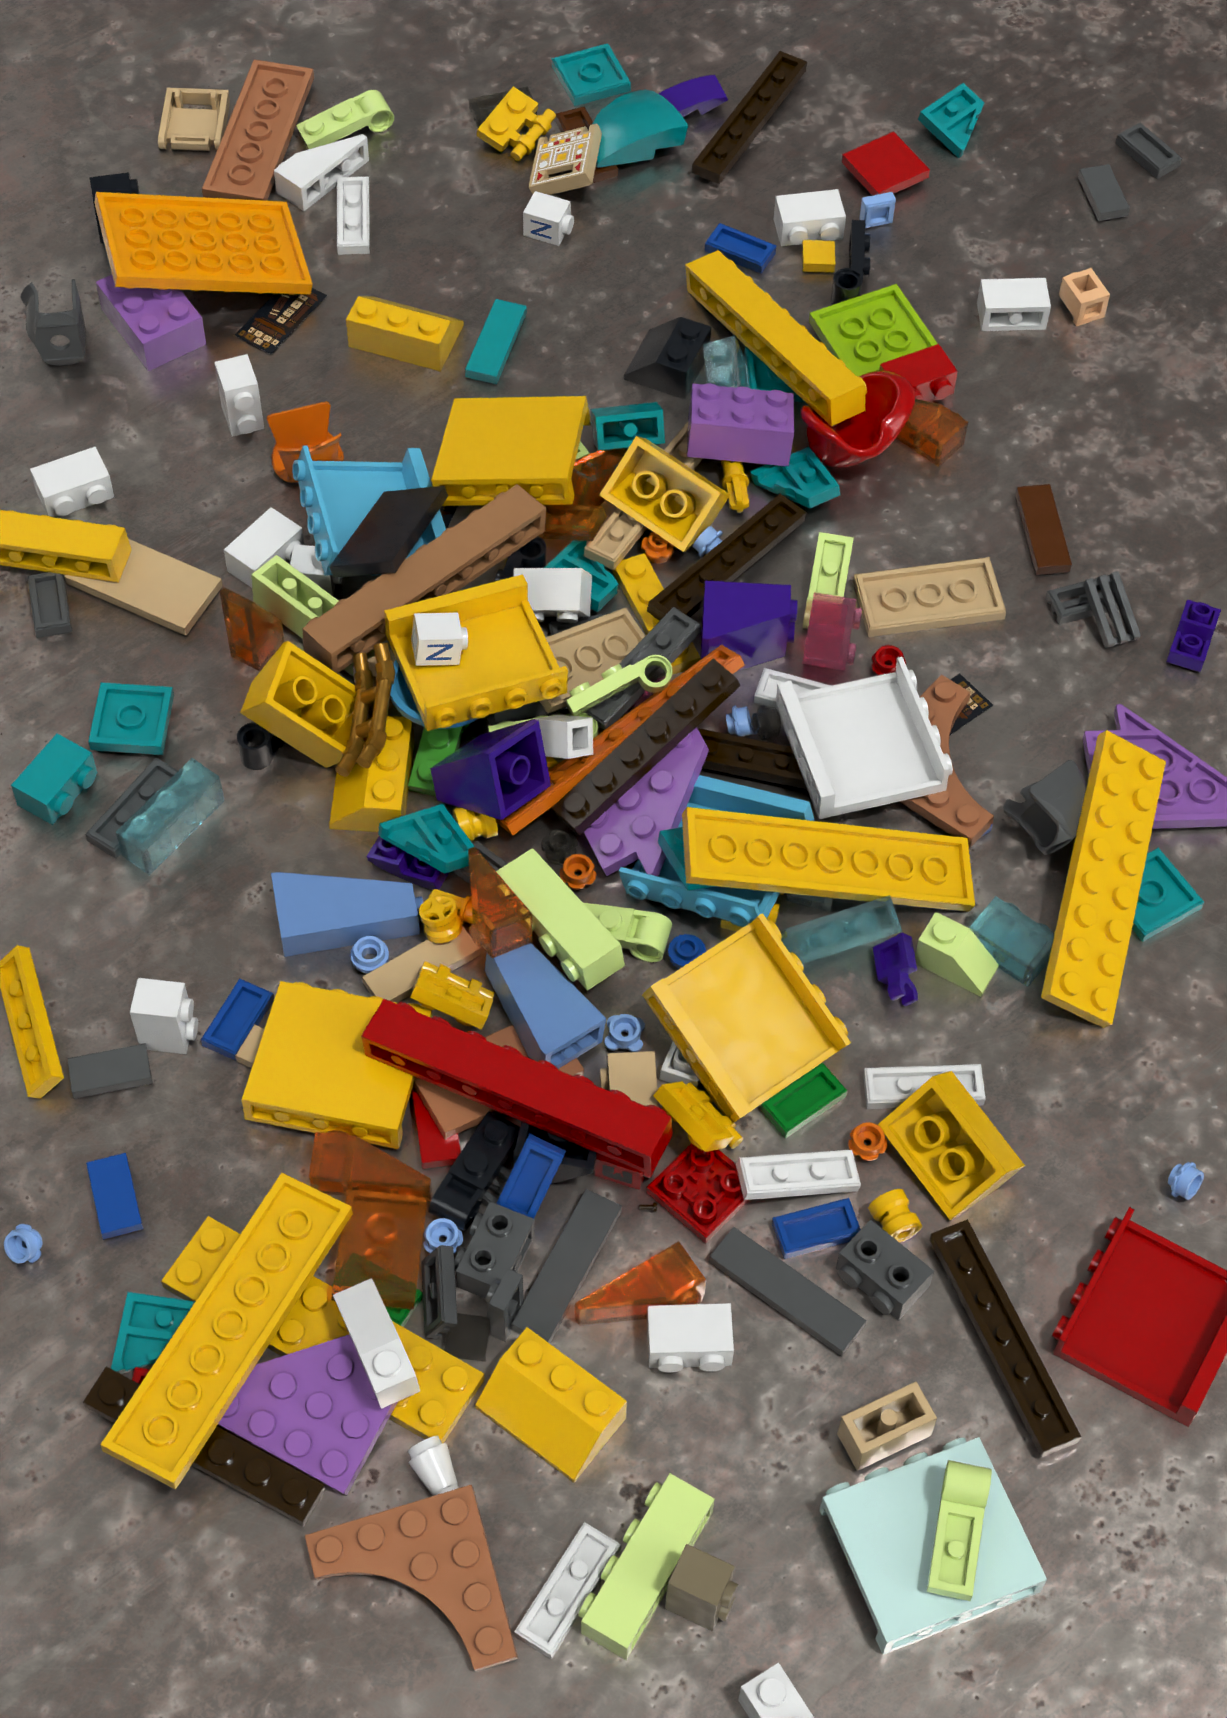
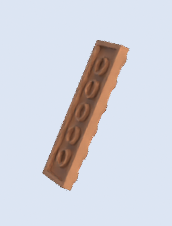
(258, 131)

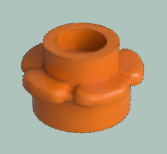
(657, 553)
(578, 863)
(870, 1132)

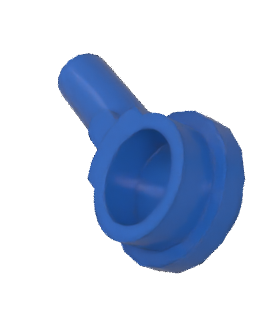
(685, 949)

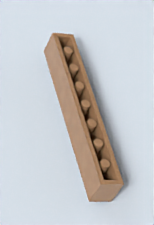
(432, 571)

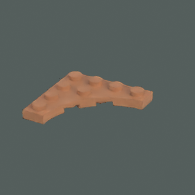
(954, 808)
(435, 1550)

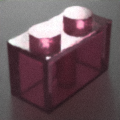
(830, 632)

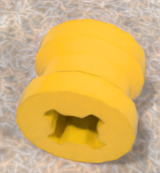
(440, 919)

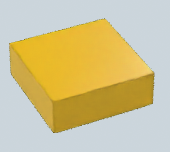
(818, 256)

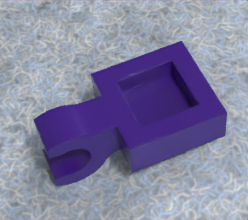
(893, 965)

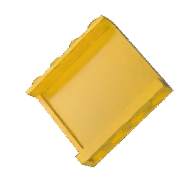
(508, 443)
(504, 659)
(747, 1018)
(316, 1071)

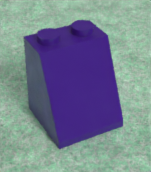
(748, 620)
(495, 771)

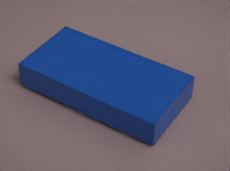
(741, 248)
(236, 1018)
(531, 1176)
(114, 1196)
(815, 1228)

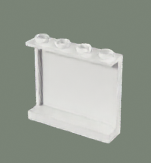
(864, 742)

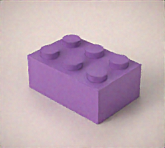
(152, 321)
(740, 424)

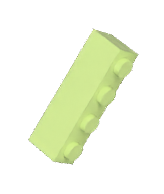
(291, 596)
(563, 921)
(642, 1572)

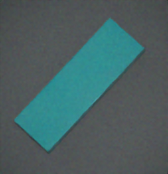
(496, 341)

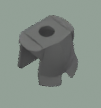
(44, 326)
(1051, 807)

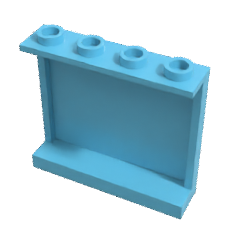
(345, 491)
(726, 903)

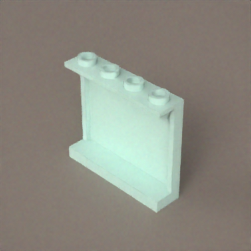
(889, 1542)

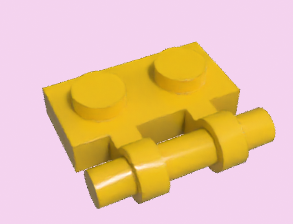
(509, 118)
(453, 995)
(698, 1116)

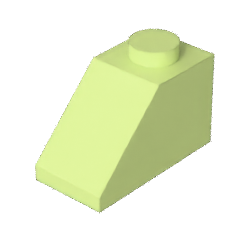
(955, 954)

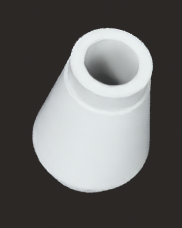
(433, 1465)

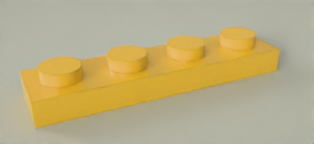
(639, 587)
(29, 1023)

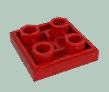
(885, 165)
(699, 1190)

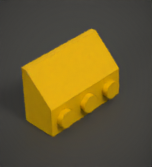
(401, 332)
(664, 494)
(303, 704)
(379, 791)
(950, 1144)
(551, 1404)

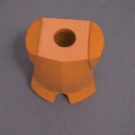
(302, 427)

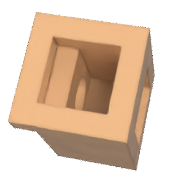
(1084, 296)

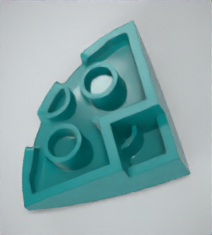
(637, 127)

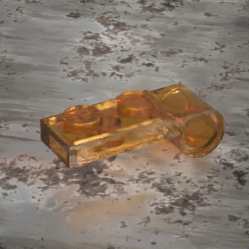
(573, 522)

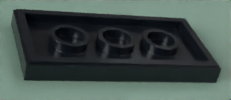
(388, 532)

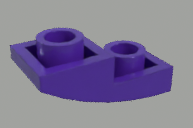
(698, 93)
(1193, 635)
(405, 865)

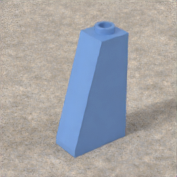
(338, 911)
(544, 1006)

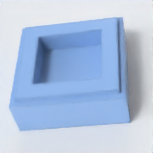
(877, 209)

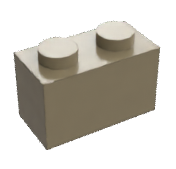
(701, 1588)

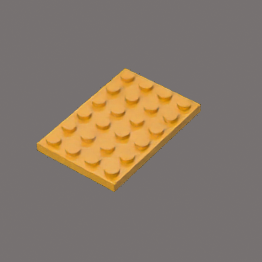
(201, 244)

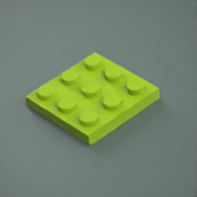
(871, 329)

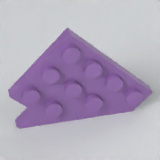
(1190, 788)
(653, 804)
(312, 1411)

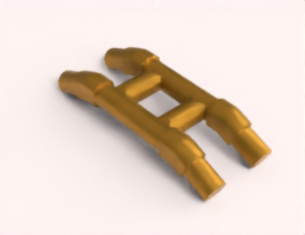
(366, 693)

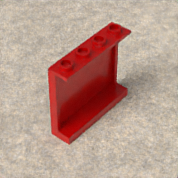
(1149, 1321)

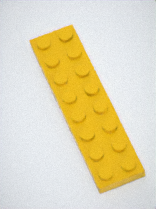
(826, 859)
(1104, 880)
(226, 1331)
(443, 1379)

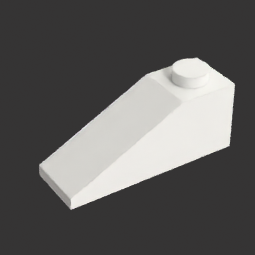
(314, 172)
(377, 1343)

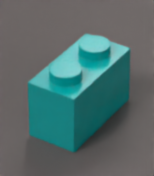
(619, 425)
(54, 779)

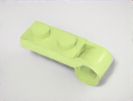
(347, 118)
(829, 568)
(615, 681)
(636, 930)
(959, 1530)

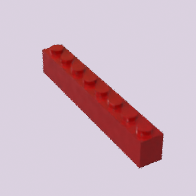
(518, 1085)

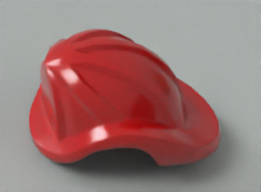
(869, 433)

